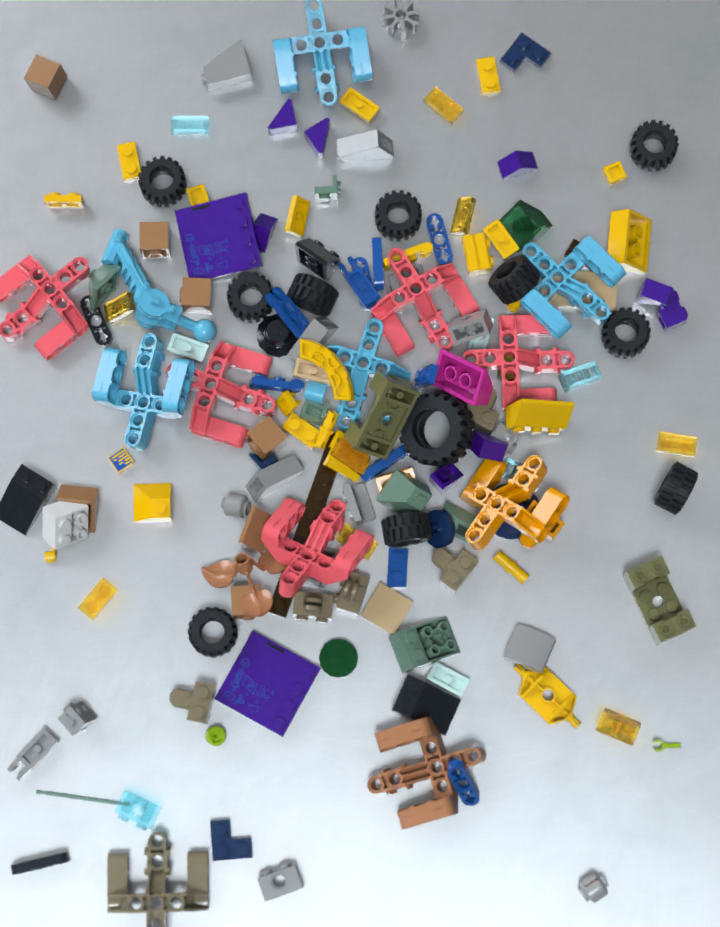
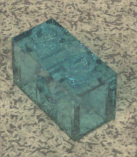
(149, 810)

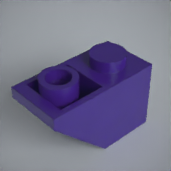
(672, 315)

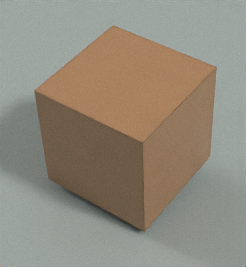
(45, 76)
(155, 239)
(196, 295)
(266, 438)
(237, 594)

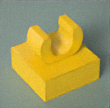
(287, 403)

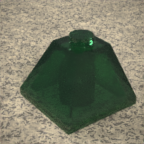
(525, 223)

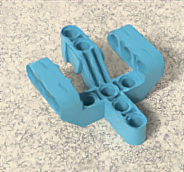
(353, 38)
(587, 253)
(359, 375)
(109, 377)

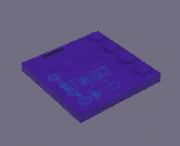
(219, 237)
(267, 683)

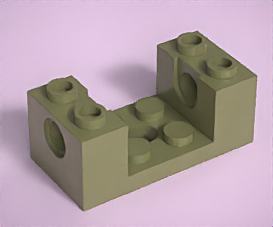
(393, 399)
(651, 581)

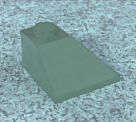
(102, 284)
(404, 493)

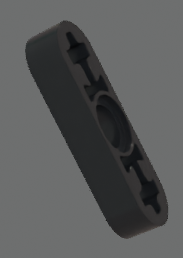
(106, 331)
(39, 863)

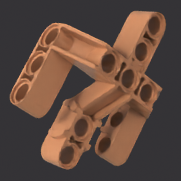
(426, 733)

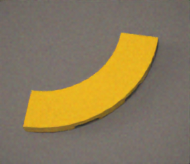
(332, 365)

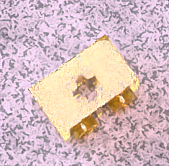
(618, 726)

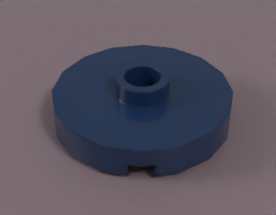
(442, 528)

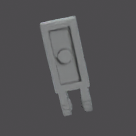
(34, 752)

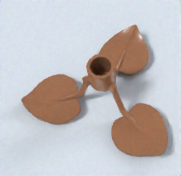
(222, 573)

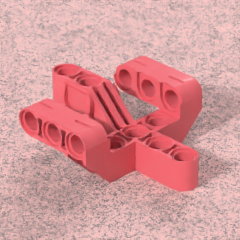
(387, 307)
(73, 322)
(524, 359)
(220, 430)
(309, 558)

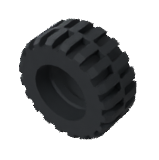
(459, 434)

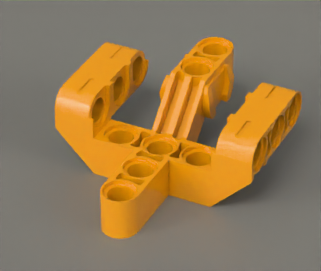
(480, 495)

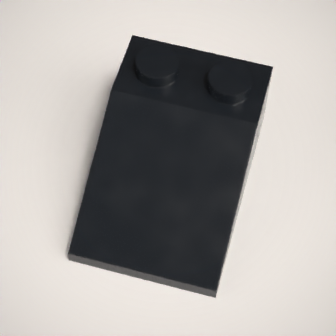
(317, 258)
(25, 499)
(422, 700)

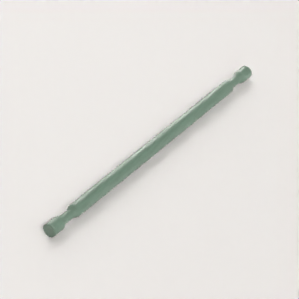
(77, 797)

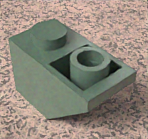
(461, 519)

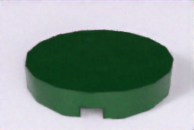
(338, 658)

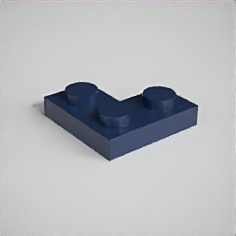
(523, 49)
(224, 846)

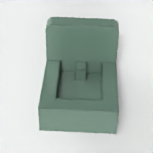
(326, 193)
(314, 412)

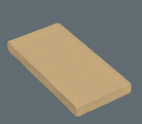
(598, 286)

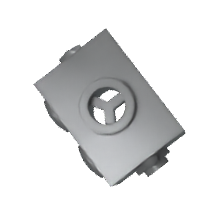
(506, 436)
(76, 718)

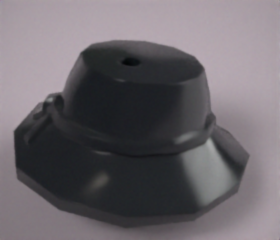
(270, 340)

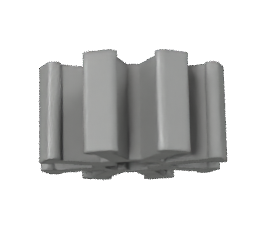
(409, 18)

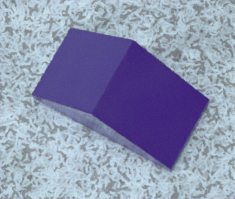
(284, 120)
(317, 136)
(517, 164)
(264, 229)
(654, 293)
(488, 447)
(445, 478)

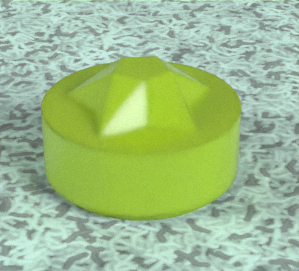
(215, 735)

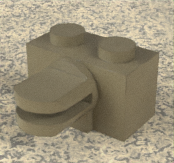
(483, 416)
(455, 569)
(352, 594)
(313, 606)
(197, 702)

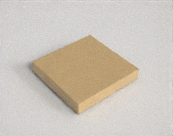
(387, 609)

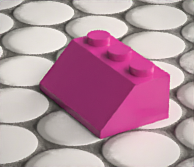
(463, 379)

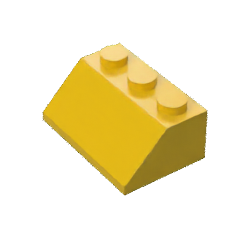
(630, 240)
(538, 416)

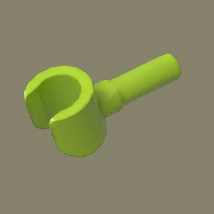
(667, 745)

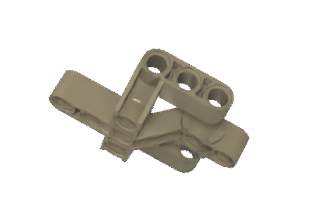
(193, 900)

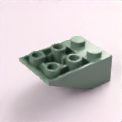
(424, 644)

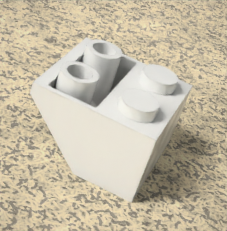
(65, 523)

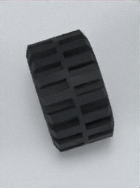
(658, 132)
(162, 167)
(395, 201)
(514, 279)
(245, 283)
(312, 294)
(621, 347)
(676, 488)
(406, 529)
(220, 647)

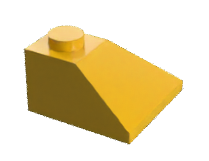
(152, 502)

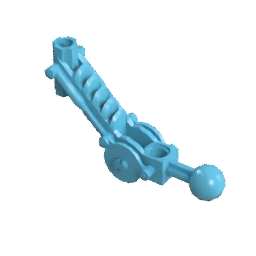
(151, 304)

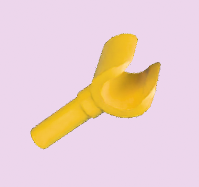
(50, 556)

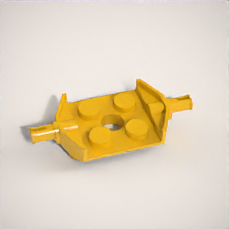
(552, 711)

